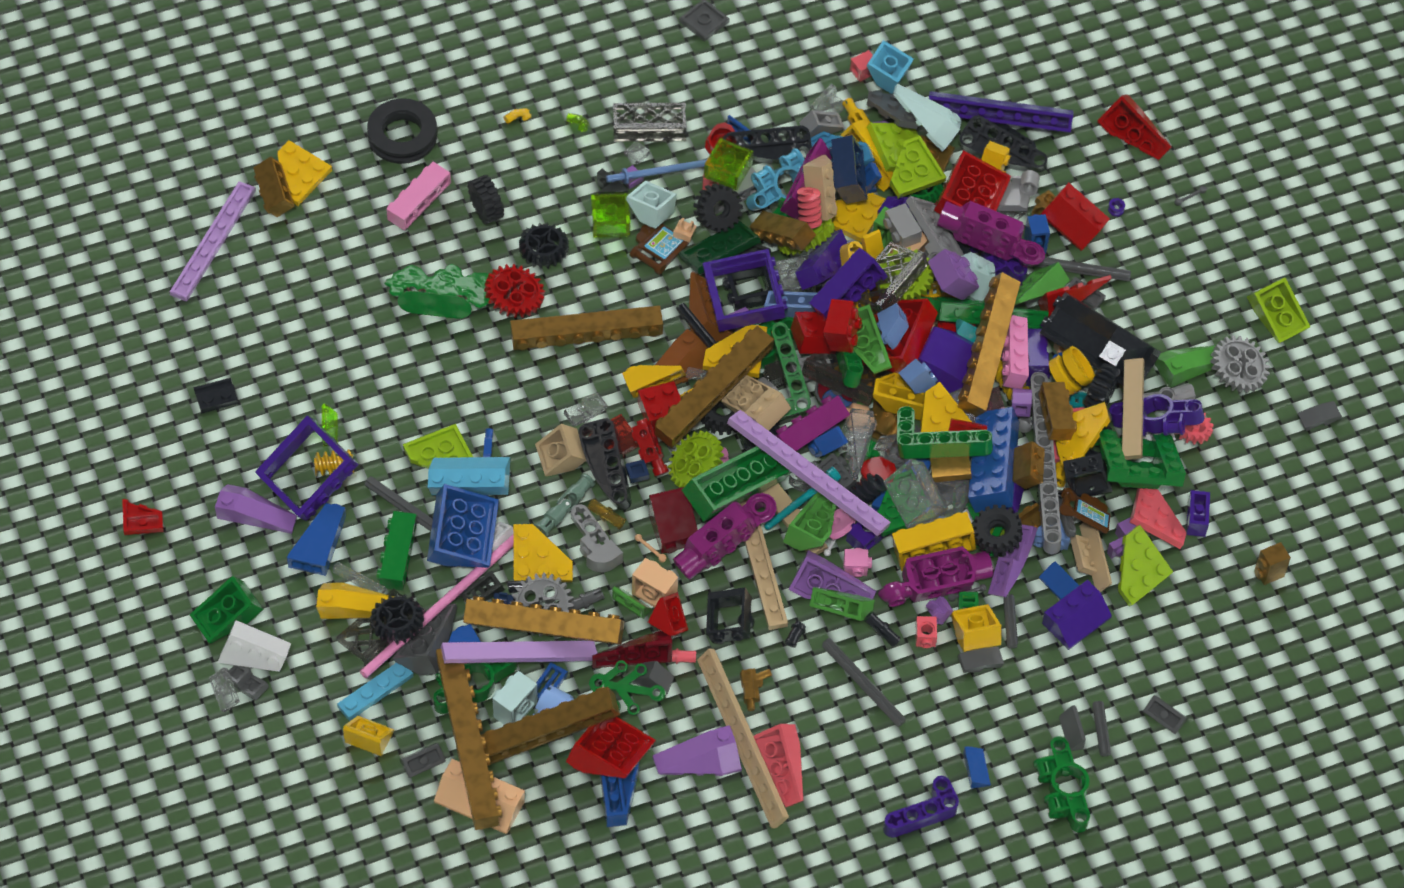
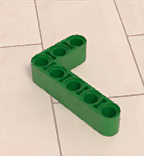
(850, 367)
(797, 376)
(938, 444)

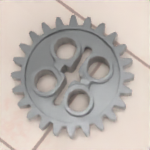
(1240, 364)
(539, 587)

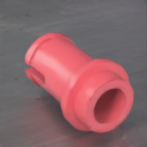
(683, 656)

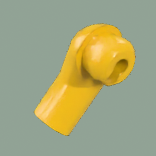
(516, 113)

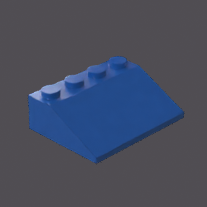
(462, 528)

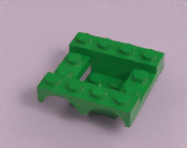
(1165, 469)

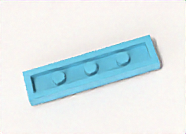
(374, 690)

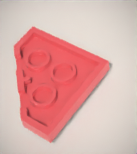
(1156, 517)

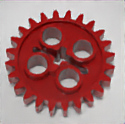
(504, 292)

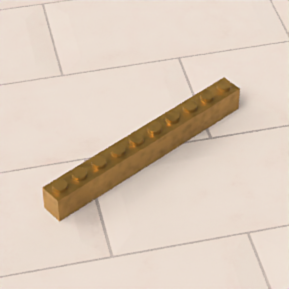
(469, 743)

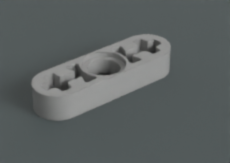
(588, 520)

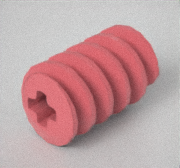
(810, 206)

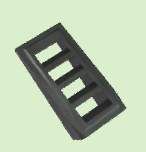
(484, 581)

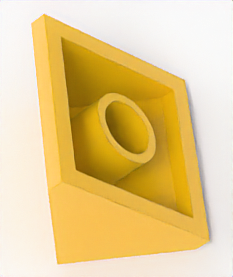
(367, 735)

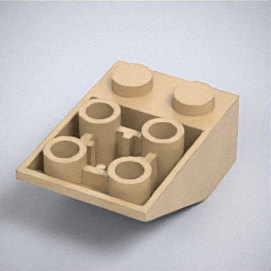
(757, 401)

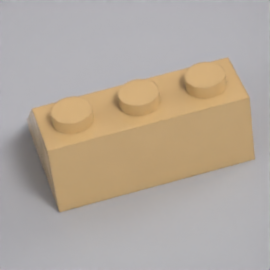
(819, 175)

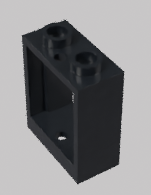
(748, 300)
(1092, 464)
(727, 599)

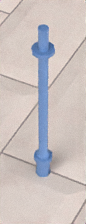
(625, 175)

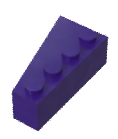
(822, 261)
(849, 282)

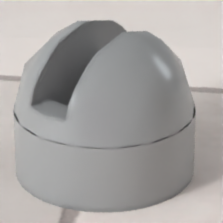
(1025, 424)

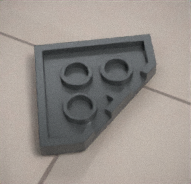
(891, 107)

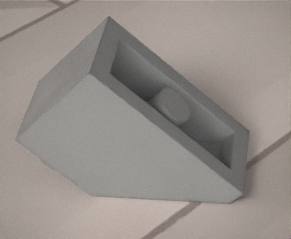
(821, 121)

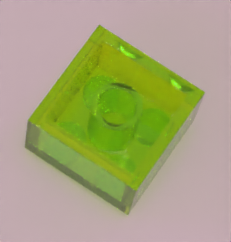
(728, 164)
(610, 215)

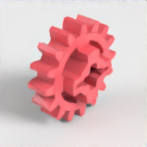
(1198, 432)

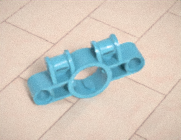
(767, 186)

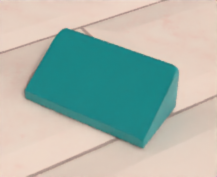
(966, 330)

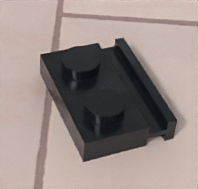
(215, 395)

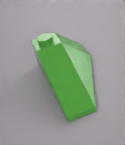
(1041, 282)
(870, 344)
(1184, 364)
(812, 525)

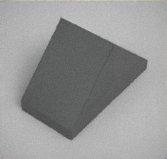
(655, 676)

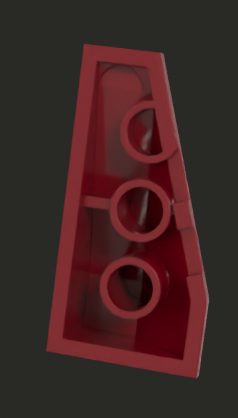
(644, 649)

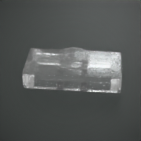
(224, 689)

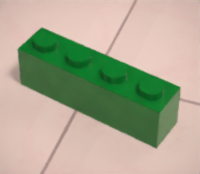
(398, 550)

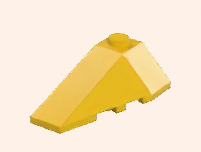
(861, 133)
(346, 601)

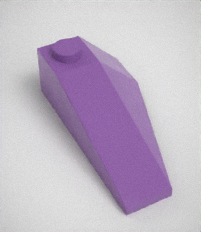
(248, 508)
(821, 573)
(704, 754)

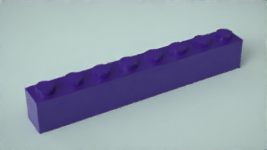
(1006, 112)

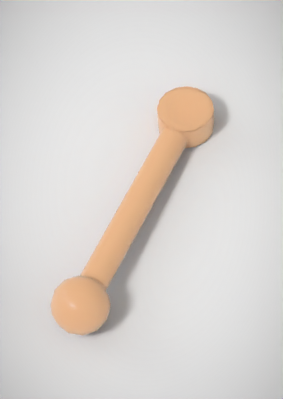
(662, 558)

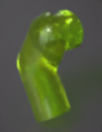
(578, 119)

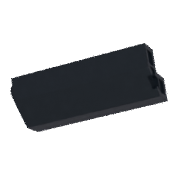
(1086, 329)

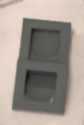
(1319, 414)
(981, 658)
(247, 682)

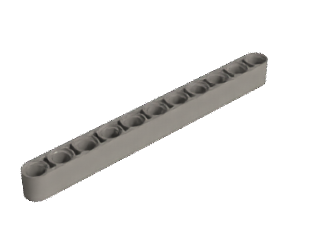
(1049, 484)

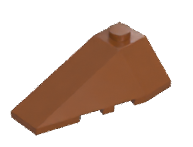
(702, 308)
(685, 352)

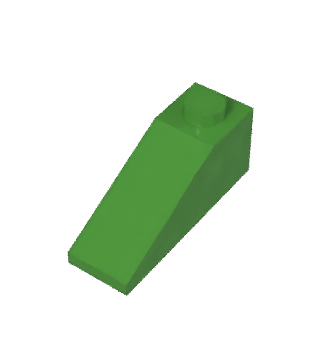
(841, 603)

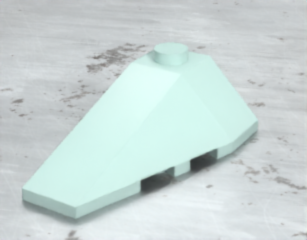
(936, 119)

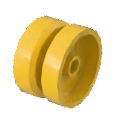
(1072, 369)

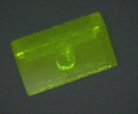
(329, 422)

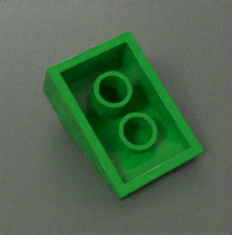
(226, 605)

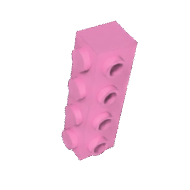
(418, 195)
(1015, 353)

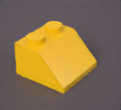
(976, 627)

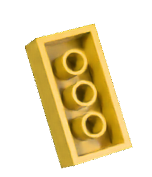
(934, 537)

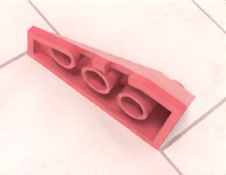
(783, 759)

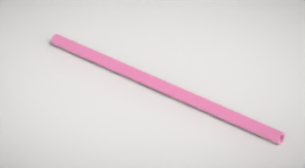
(439, 606)

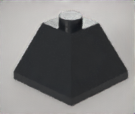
(1122, 347)

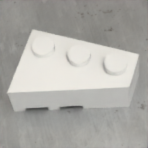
(253, 649)

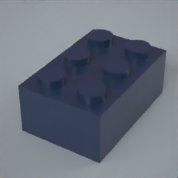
(848, 169)

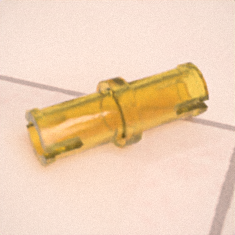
(606, 514)

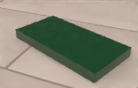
(719, 246)

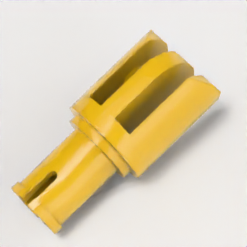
(854, 113)

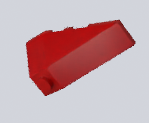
(1134, 127)
(1078, 291)

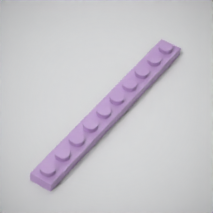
(808, 472)

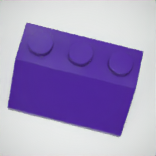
(1077, 615)

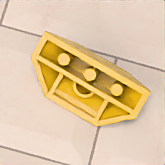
(894, 393)

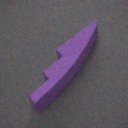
(1010, 566)

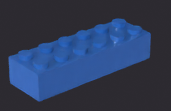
(993, 473)

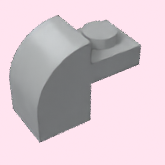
(602, 558)

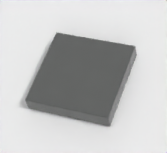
(704, 20)

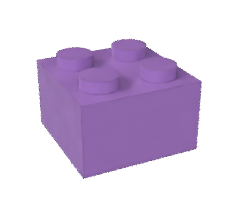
(954, 274)

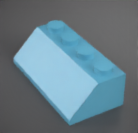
(473, 474)

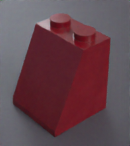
(671, 519)

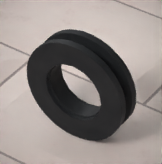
(406, 151)

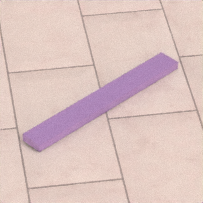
(212, 241)
(517, 651)

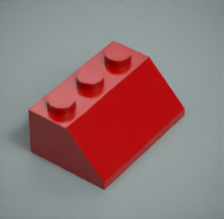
(1075, 216)

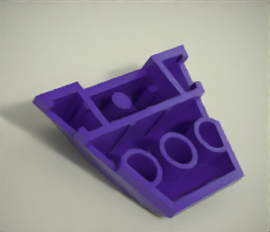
(947, 357)

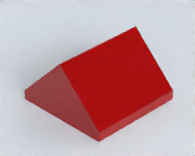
(669, 615)

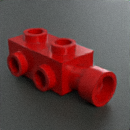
(647, 444)

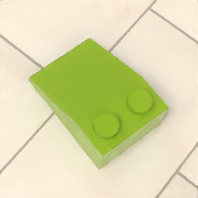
(1279, 310)

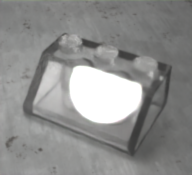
(915, 494)

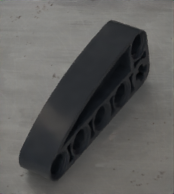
(981, 139)
(775, 148)
(601, 458)

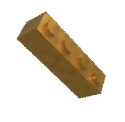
(782, 230)

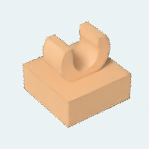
(684, 230)

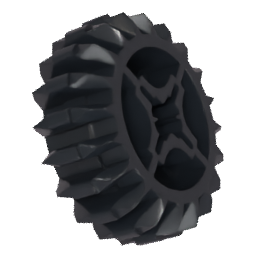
(546, 252)
(1102, 385)
(398, 626)

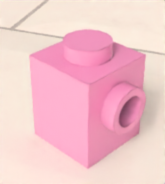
(857, 562)

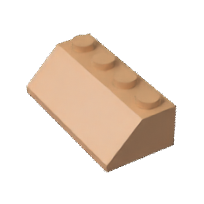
(453, 796)

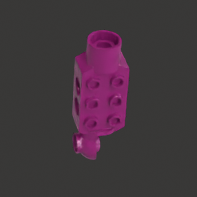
(990, 232)
(723, 534)
(937, 575)

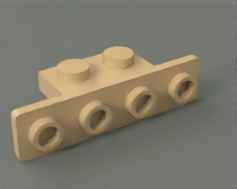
(1091, 556)

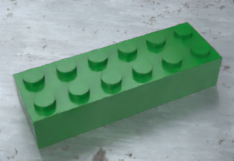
(733, 482)

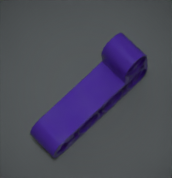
(897, 823)

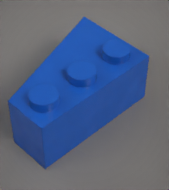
(618, 797)

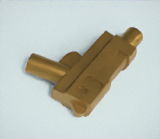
(750, 682)

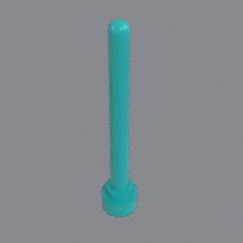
(832, 472)

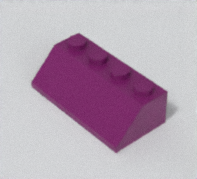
(791, 202)
(813, 423)

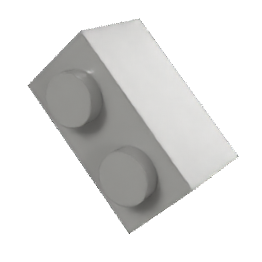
(902, 226)

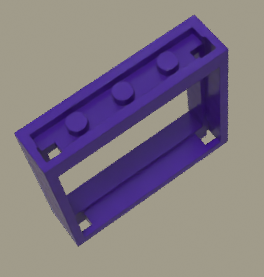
(737, 264)
(287, 448)

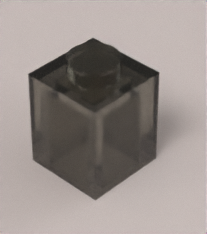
(774, 374)

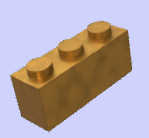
(273, 187)
(1057, 411)

